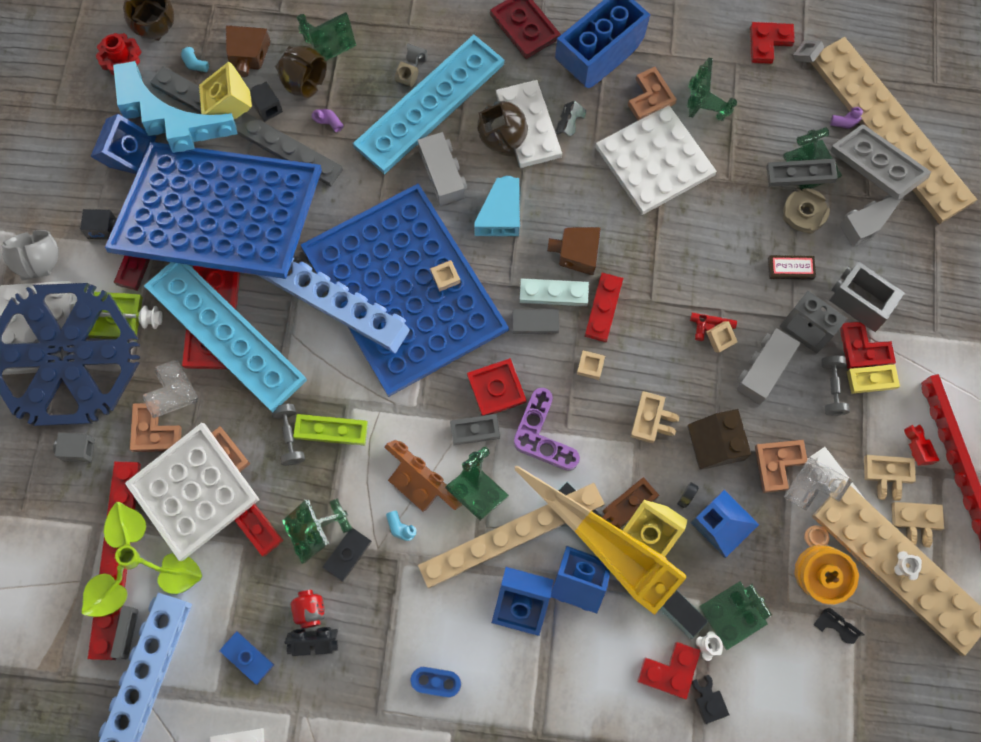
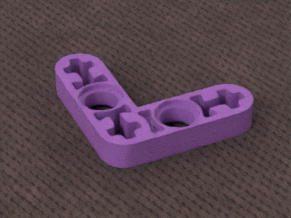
(533, 433)

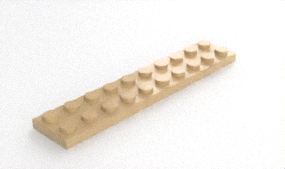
(859, 86)

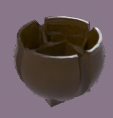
(139, 11)
(301, 70)
(505, 136)

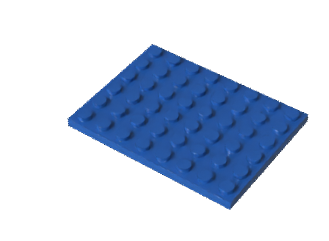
(216, 210)
(389, 261)

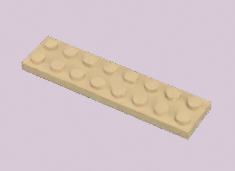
(876, 545)

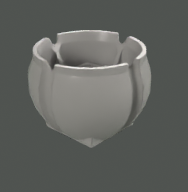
(31, 254)

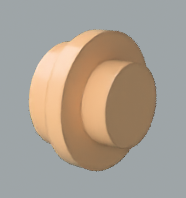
(816, 536)

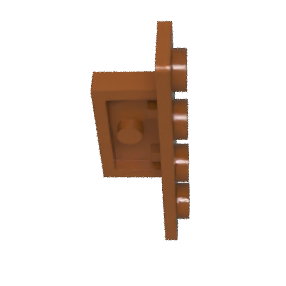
(417, 480)

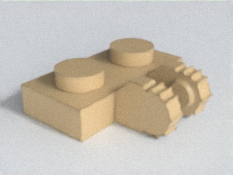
(648, 418)
(889, 469)
(918, 516)

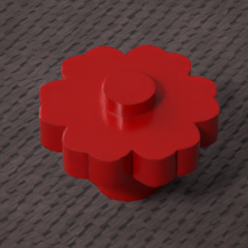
(117, 50)

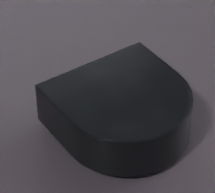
(688, 495)

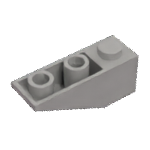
(866, 223)

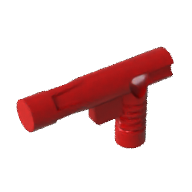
(709, 323)

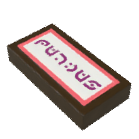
(791, 267)

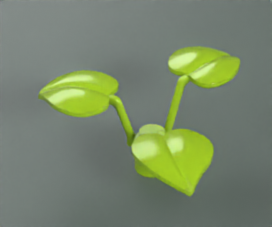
(104, 594)

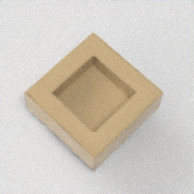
(445, 275)
(721, 336)
(591, 365)

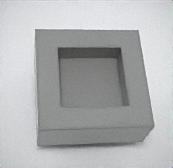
(808, 51)

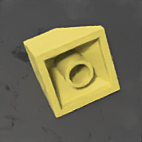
(224, 93)
(656, 526)

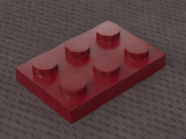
(525, 25)

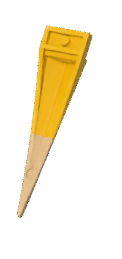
(636, 566)

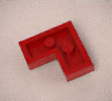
(766, 36)
(860, 352)
(676, 676)

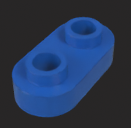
(436, 682)

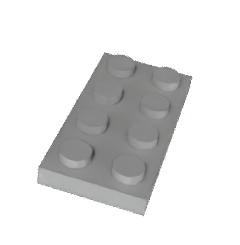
(880, 162)

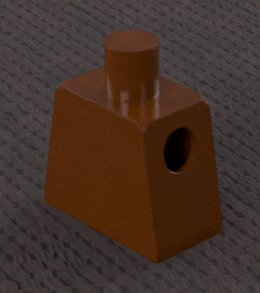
(246, 47)
(577, 248)

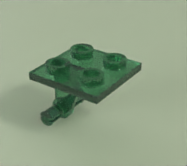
(330, 37)
(703, 98)
(811, 150)
(475, 488)
(306, 529)
(736, 613)

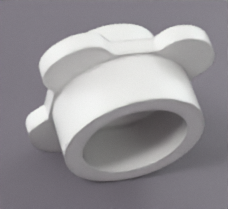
(914, 562)
(715, 645)

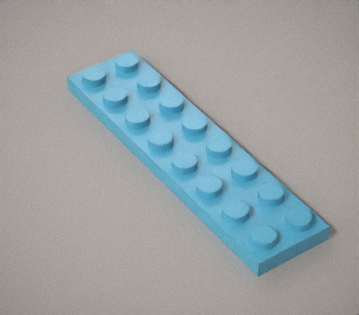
(428, 104)
(226, 334)

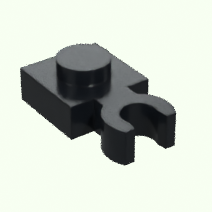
(710, 703)

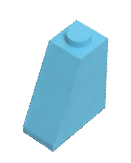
(501, 210)

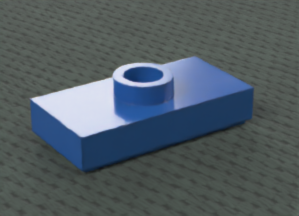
(246, 657)

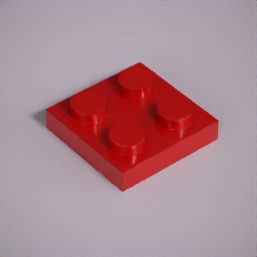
(496, 387)

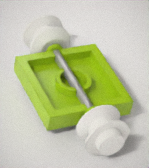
(131, 308)

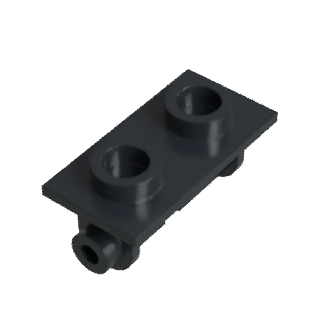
(300, 640)

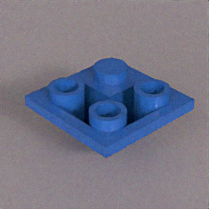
(724, 523)

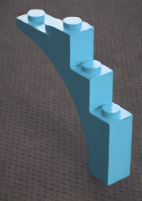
(157, 117)

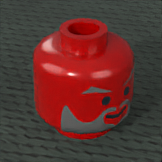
(307, 609)

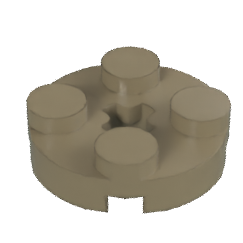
(806, 222)

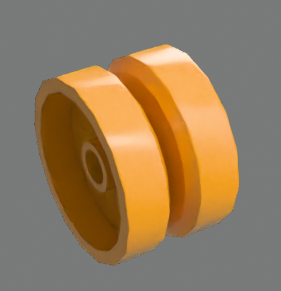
(840, 578)

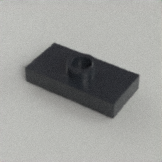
(347, 554)

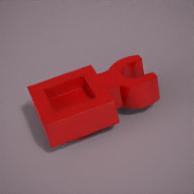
(921, 448)

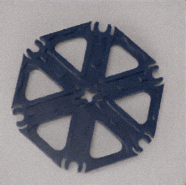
(73, 373)

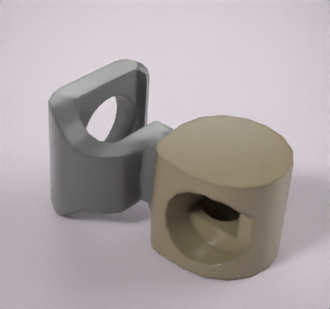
(408, 71)

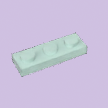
(554, 292)

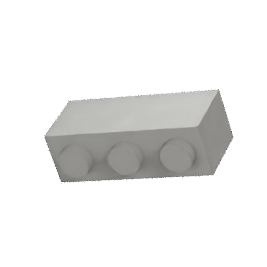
(442, 168)
(767, 365)

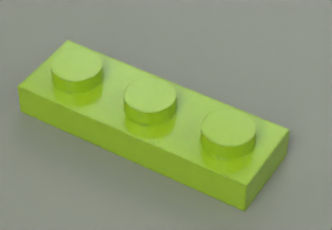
(330, 429)

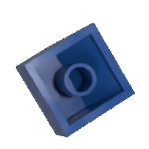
(122, 144)
(581, 580)
(522, 601)

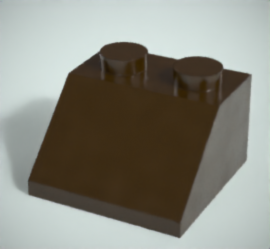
(719, 439)

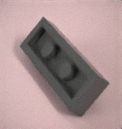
(801, 172)

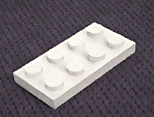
(541, 140)

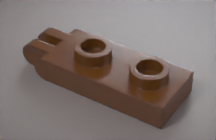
(624, 507)

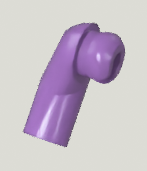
(326, 116)
(848, 120)

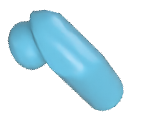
(191, 61)
(399, 529)

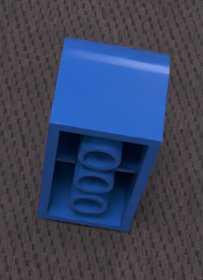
(602, 40)

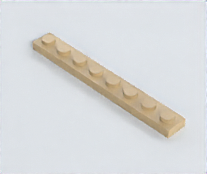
(503, 539)

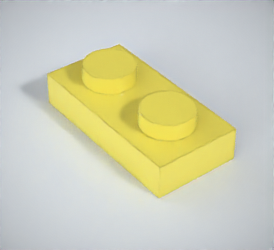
(873, 379)

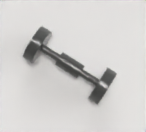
(835, 363)
(291, 458)

